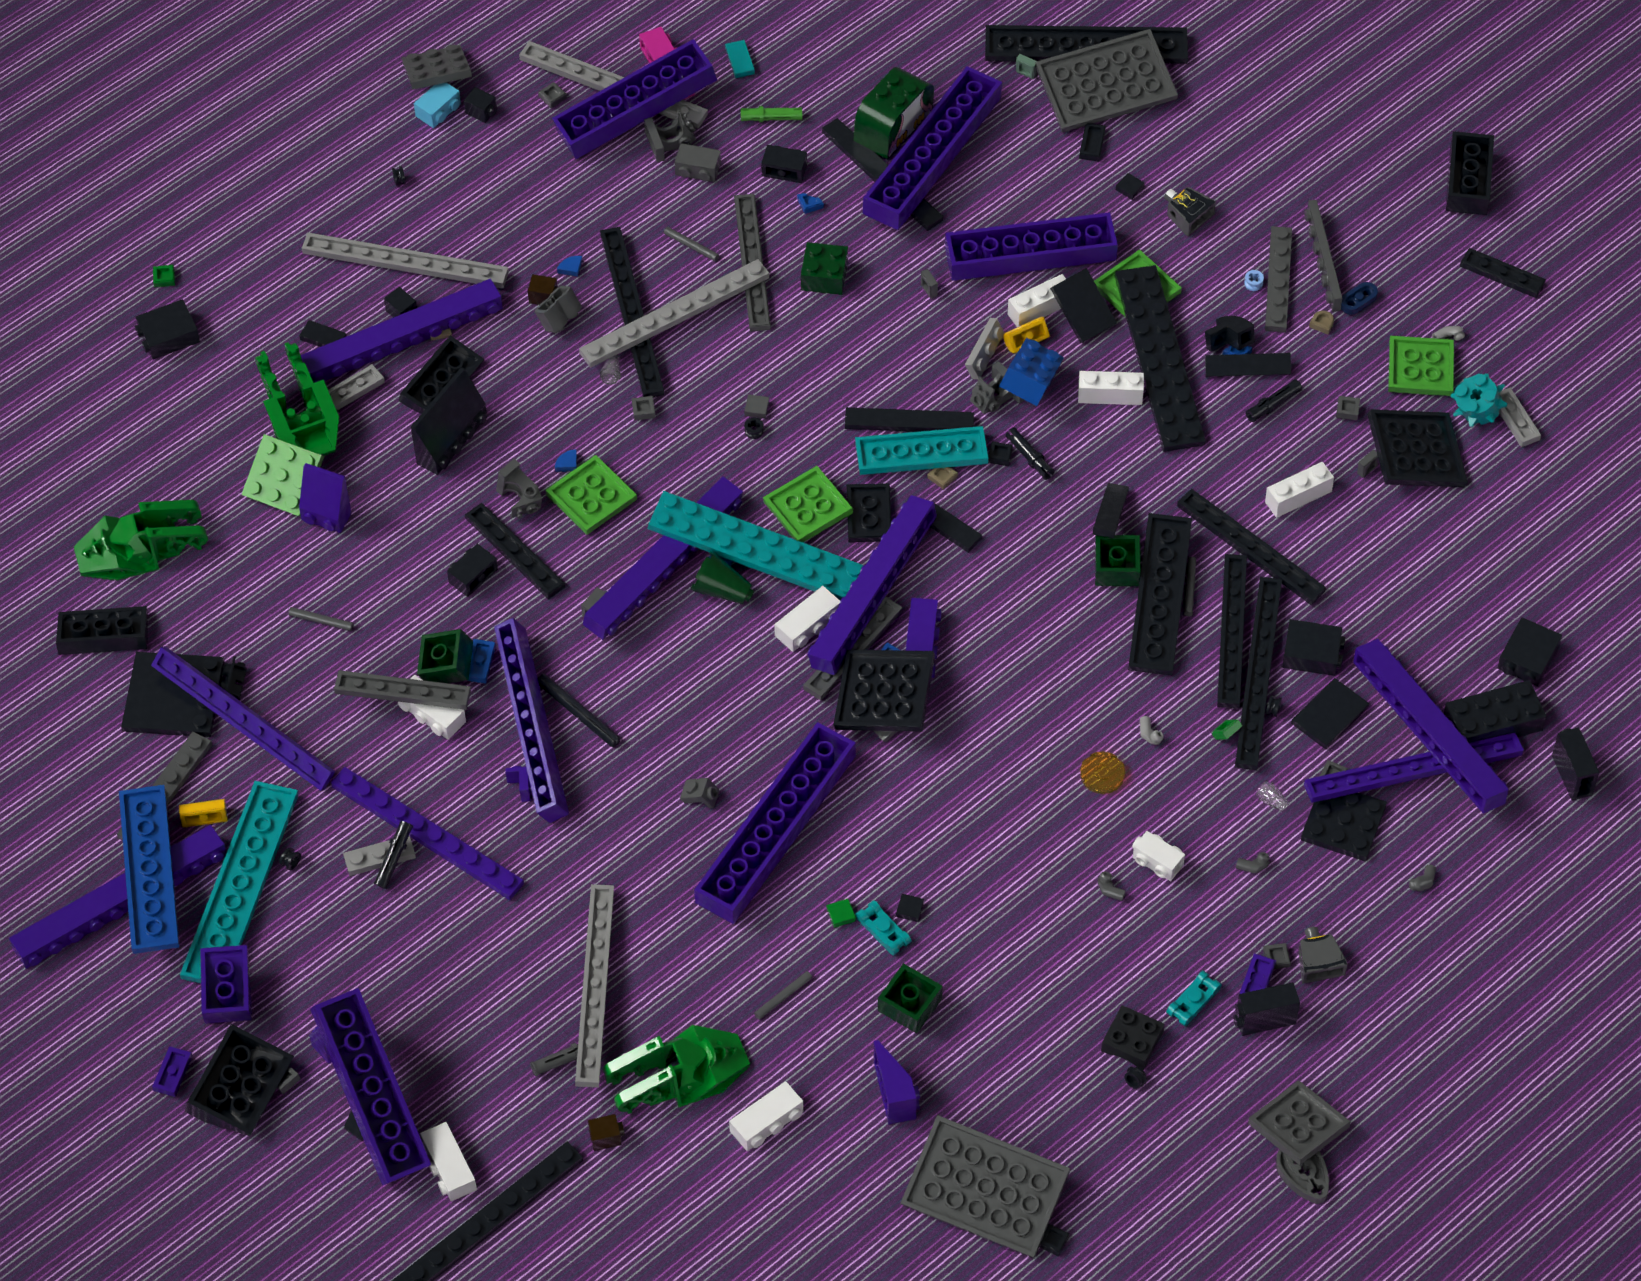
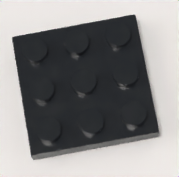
(1345, 824)

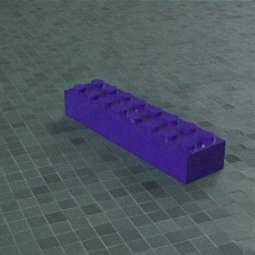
(634, 99)
(1031, 246)
(370, 1086)

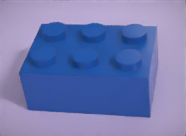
(1031, 371)

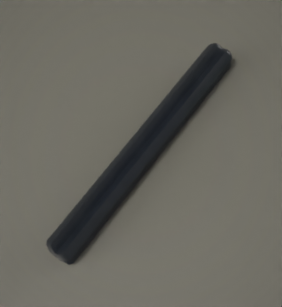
(578, 710)

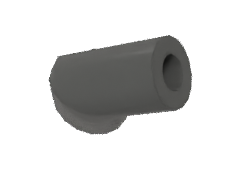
(1107, 887)

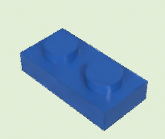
(481, 660)

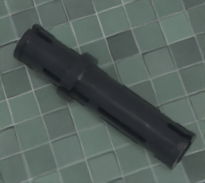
(1267, 404)
(1035, 459)
(393, 854)

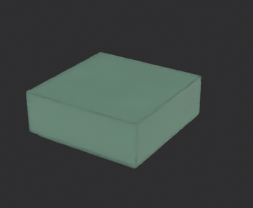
(1026, 66)

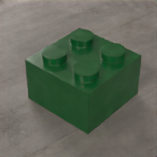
(824, 268)
(1117, 560)
(445, 657)
(910, 998)

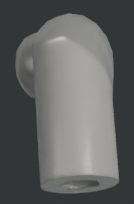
(1456, 331)
(1147, 733)

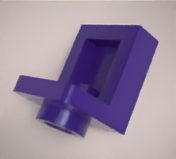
(519, 775)

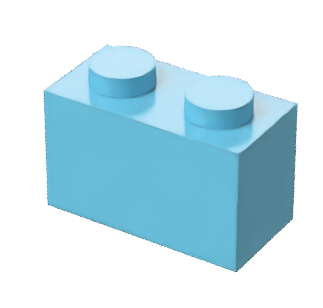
(437, 104)

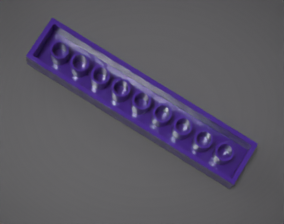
(932, 148)
(775, 823)

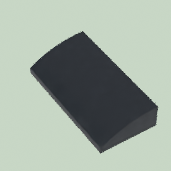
(438, 372)
(102, 630)

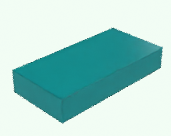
(739, 59)

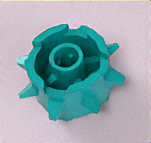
(1478, 399)

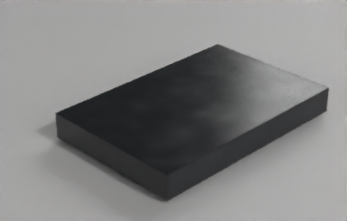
(1083, 305)
(870, 511)
(1330, 713)

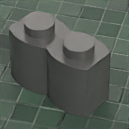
(558, 309)

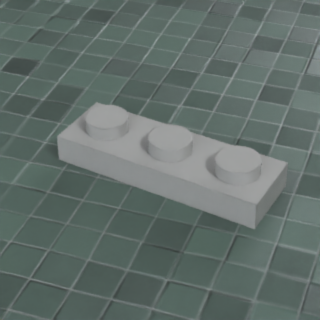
(984, 348)
(355, 386)
(1518, 419)
(372, 856)

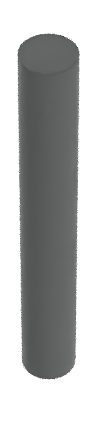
(691, 244)
(1190, 584)
(342, 624)
(783, 995)

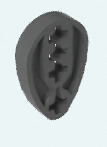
(1301, 1183)

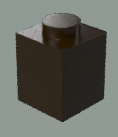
(540, 288)
(605, 1132)

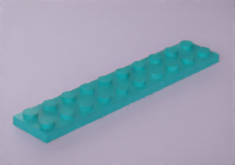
(752, 545)
(242, 873)

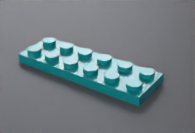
(921, 450)

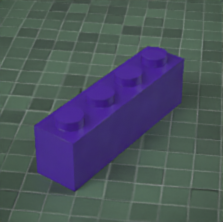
(922, 626)

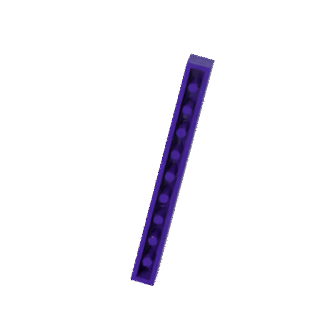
(402, 331)
(653, 568)
(872, 585)
(531, 720)
(1431, 726)
(109, 902)

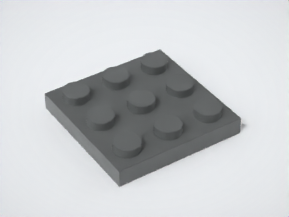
(436, 66)
(1299, 1122)

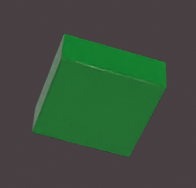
(163, 276)
(1226, 729)
(840, 913)

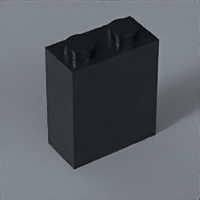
(167, 329)
(1313, 647)
(1529, 651)
(1575, 763)
(1267, 1009)

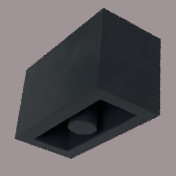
(784, 163)
(472, 570)

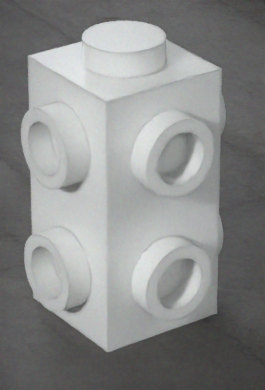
(1158, 855)

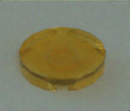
(1102, 772)

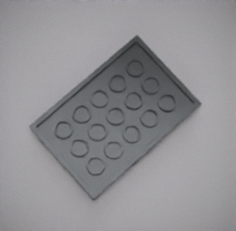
(1106, 80)
(985, 1186)

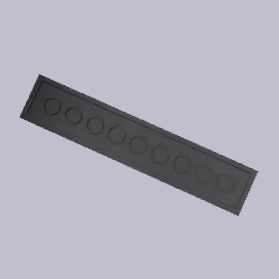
(1044, 42)
(1159, 358)

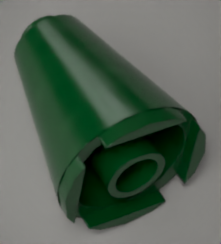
(722, 581)

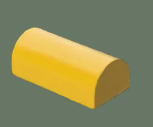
(1033, 330)
(203, 813)

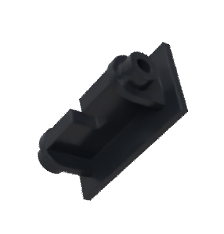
(233, 673)

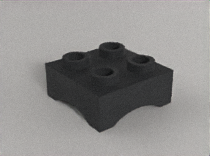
(1132, 1036)

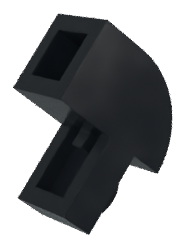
(1232, 331)

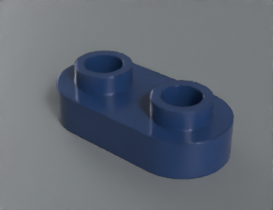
(1357, 299)

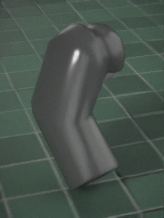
(1255, 865)
(1425, 881)

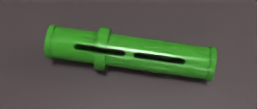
(765, 114)

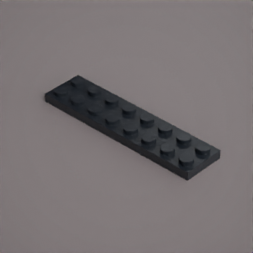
(1160, 594)

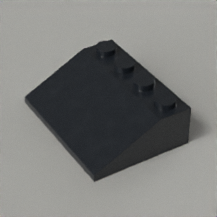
(448, 423)
(238, 1082)

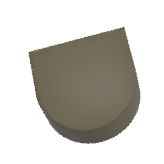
(1322, 322)

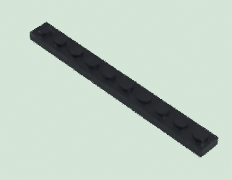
(631, 309)
(1258, 673)
(493, 1215)

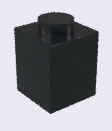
(480, 105)
(399, 302)

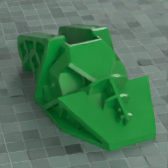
(317, 425)
(119, 551)
(706, 1067)

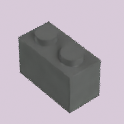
(697, 162)

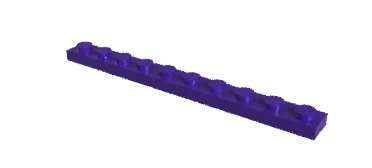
(243, 718)
(1403, 769)
(428, 833)

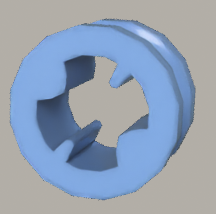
(1254, 286)

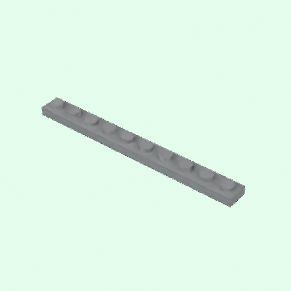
(596, 77)
(403, 260)
(674, 313)
(594, 986)

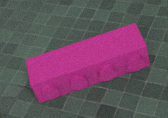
(656, 44)

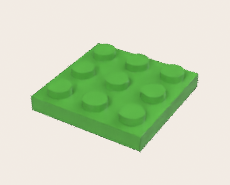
(1108, 286)
(1421, 365)
(278, 474)
(591, 494)
(808, 505)

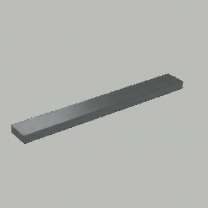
(750, 251)

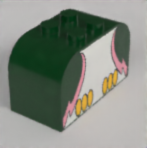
(892, 111)

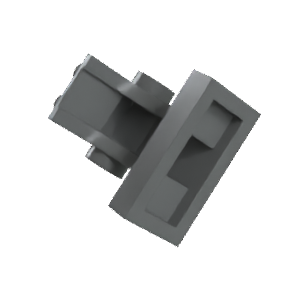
(657, 136)
(983, 393)
(514, 480)

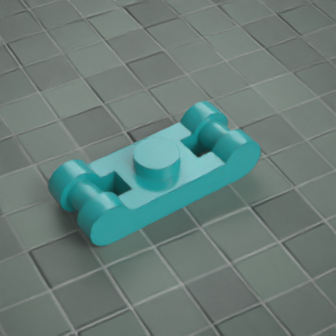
(883, 928)
(1194, 998)

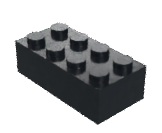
(1469, 173)
(1497, 713)

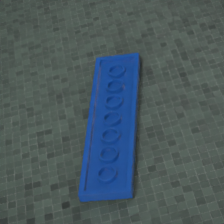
(148, 869)

